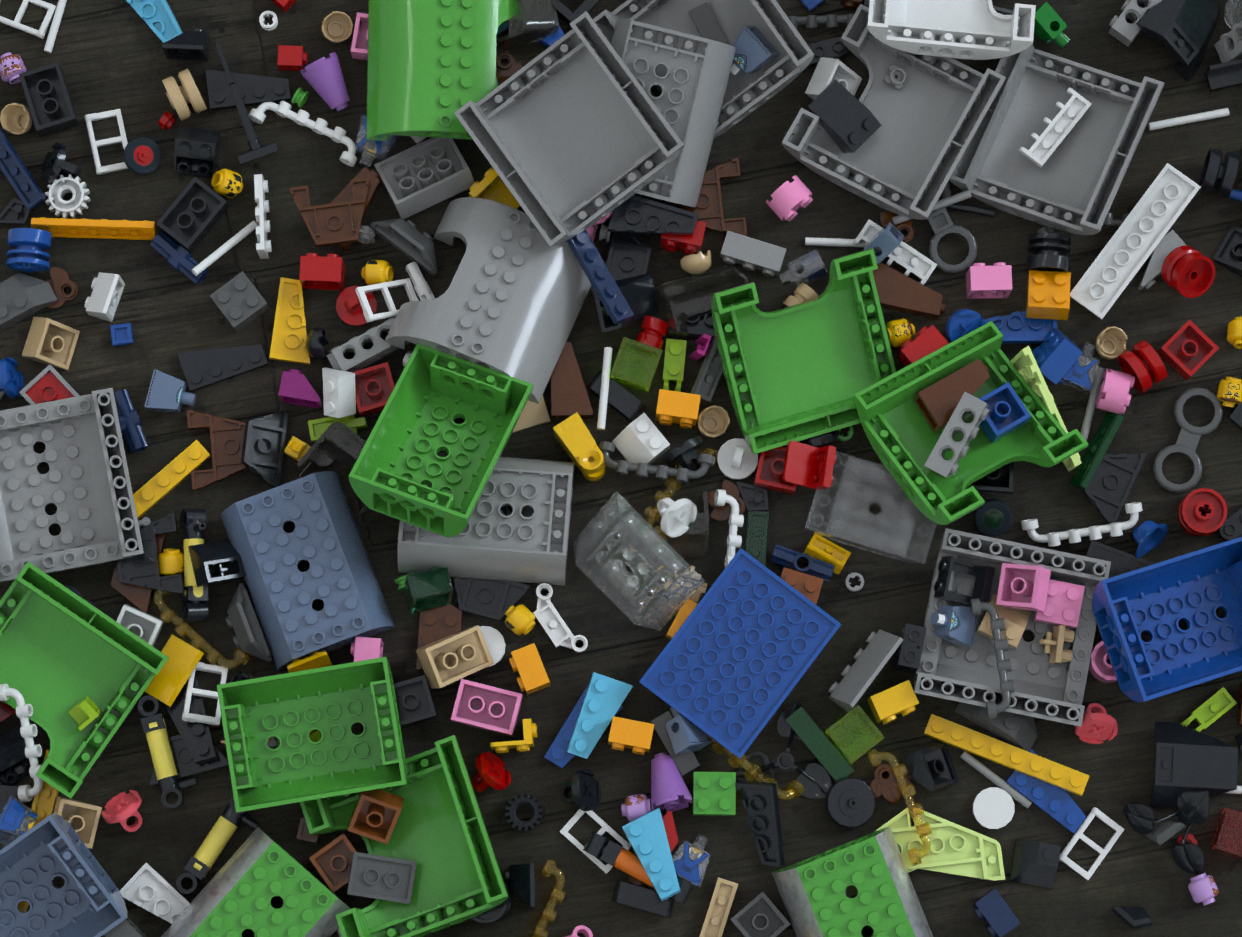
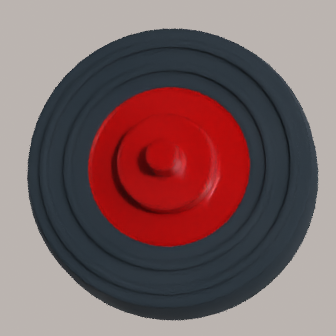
(142, 155)

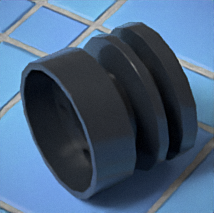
(1049, 252)

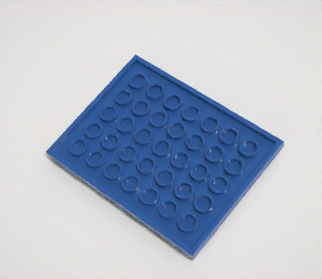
(740, 653)

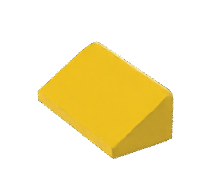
(828, 552)

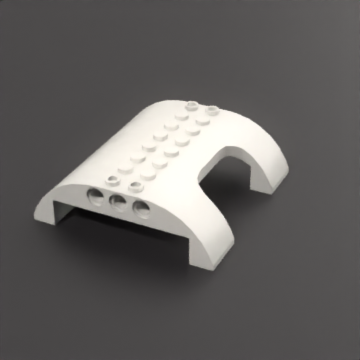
(952, 27)

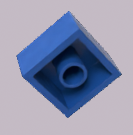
(1056, 355)
(1005, 413)

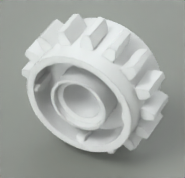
(75, 204)

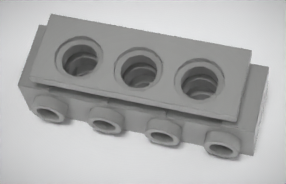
(1125, 31)
(1230, 44)
(363, 357)
(956, 423)

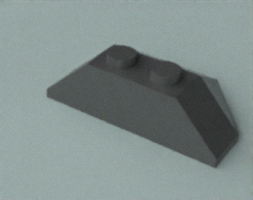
(409, 241)
(23, 297)
(247, 626)
(1010, 727)

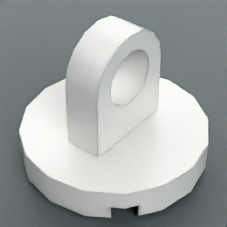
(736, 459)
(676, 515)

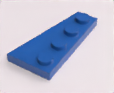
(1022, 330)
(557, 751)
(1049, 799)

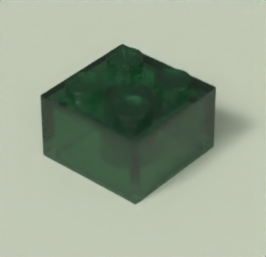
(428, 589)

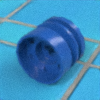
(28, 250)

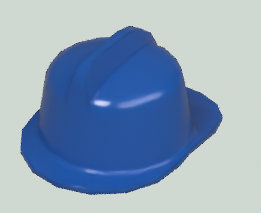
(1148, 536)

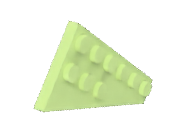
(1029, 370)

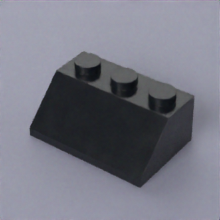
(998, 481)

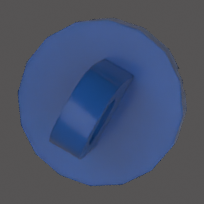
(962, 323)
(10, 378)

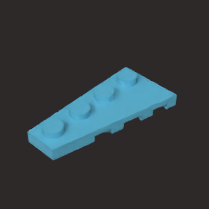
(158, 17)
(597, 710)
(652, 848)

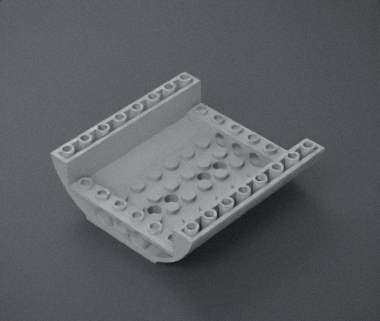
(84, 480)
(971, 673)

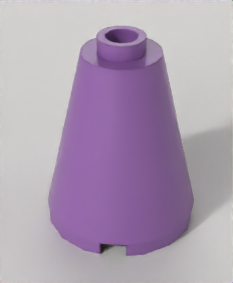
(328, 81)
(667, 785)

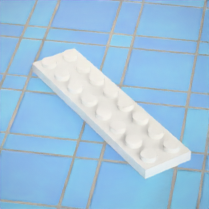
(1134, 241)

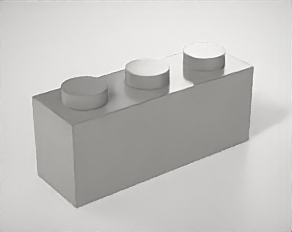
(752, 254)

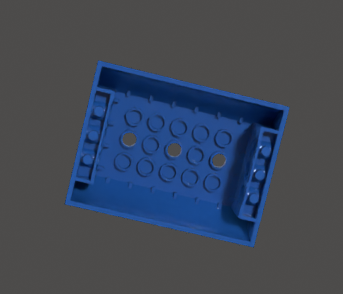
(1154, 602)

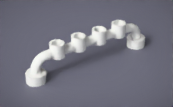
(301, 118)
(735, 520)
(1094, 532)
(27, 731)

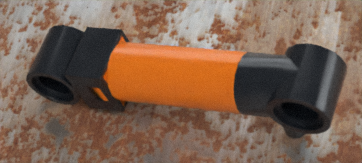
(628, 863)

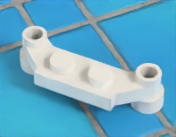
(553, 622)

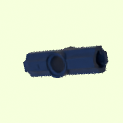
(177, 257)
(130, 421)
(788, 559)

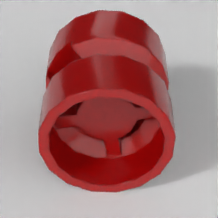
(653, 331)

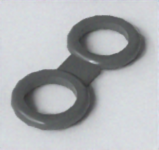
(941, 226)
(1187, 440)

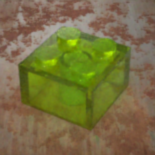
(636, 364)
(854, 734)

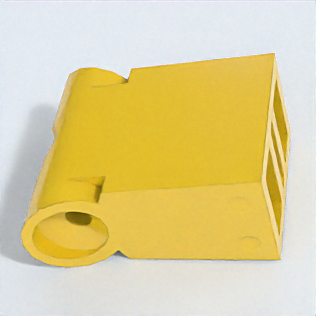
(581, 447)

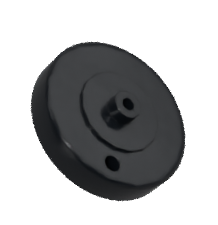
(850, 802)

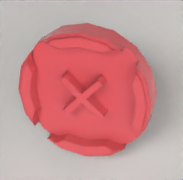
(1097, 725)
(121, 808)

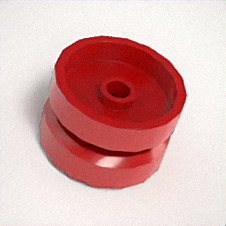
(1188, 271)
(1144, 365)
(1214, 512)

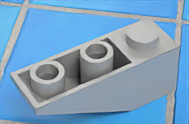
(1157, 258)

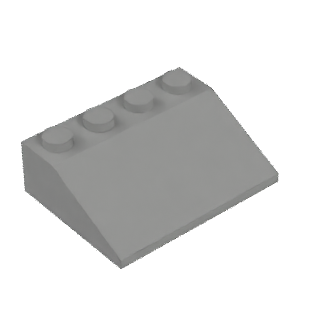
(424, 175)
(865, 669)

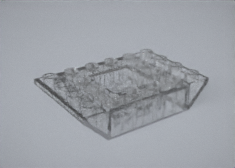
(845, 517)
(659, 575)

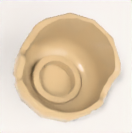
(337, 27)
(16, 118)
(696, 263)
(1111, 342)
(713, 421)

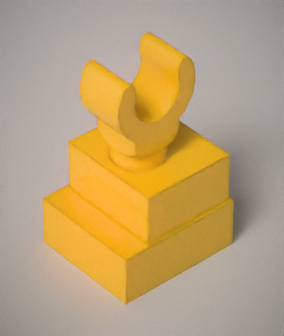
(296, 448)

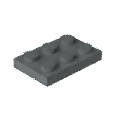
(381, 878)

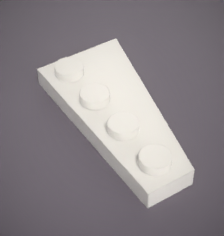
(263, 245)
(154, 894)

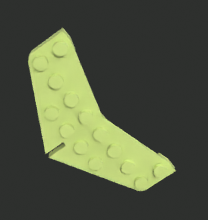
(952, 849)

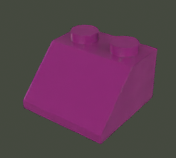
(298, 391)

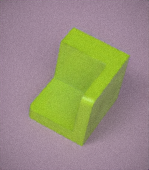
(84, 712)

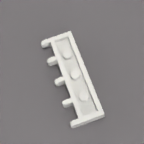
(1057, 128)
(902, 254)

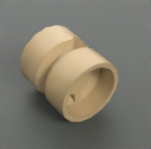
(802, 294)

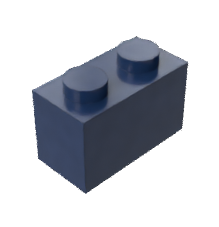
(995, 913)

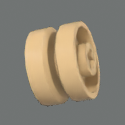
(184, 94)

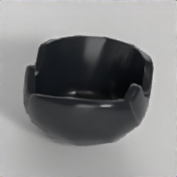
(316, 342)

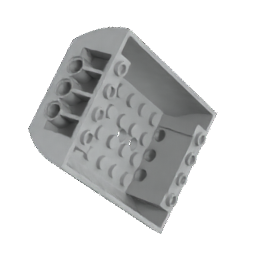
(689, 97)
(502, 545)

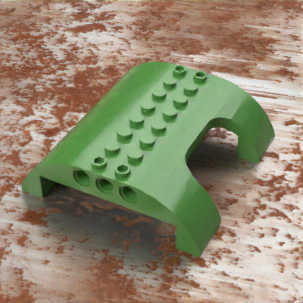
(430, 63)
(801, 365)
(906, 439)
(58, 653)
(439, 831)

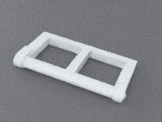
(44, 26)
(94, 144)
(369, 316)
(186, 716)
(605, 827)
(1102, 852)

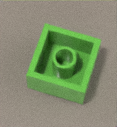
(714, 793)

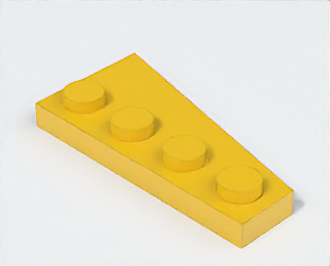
(289, 326)

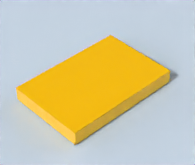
(176, 670)

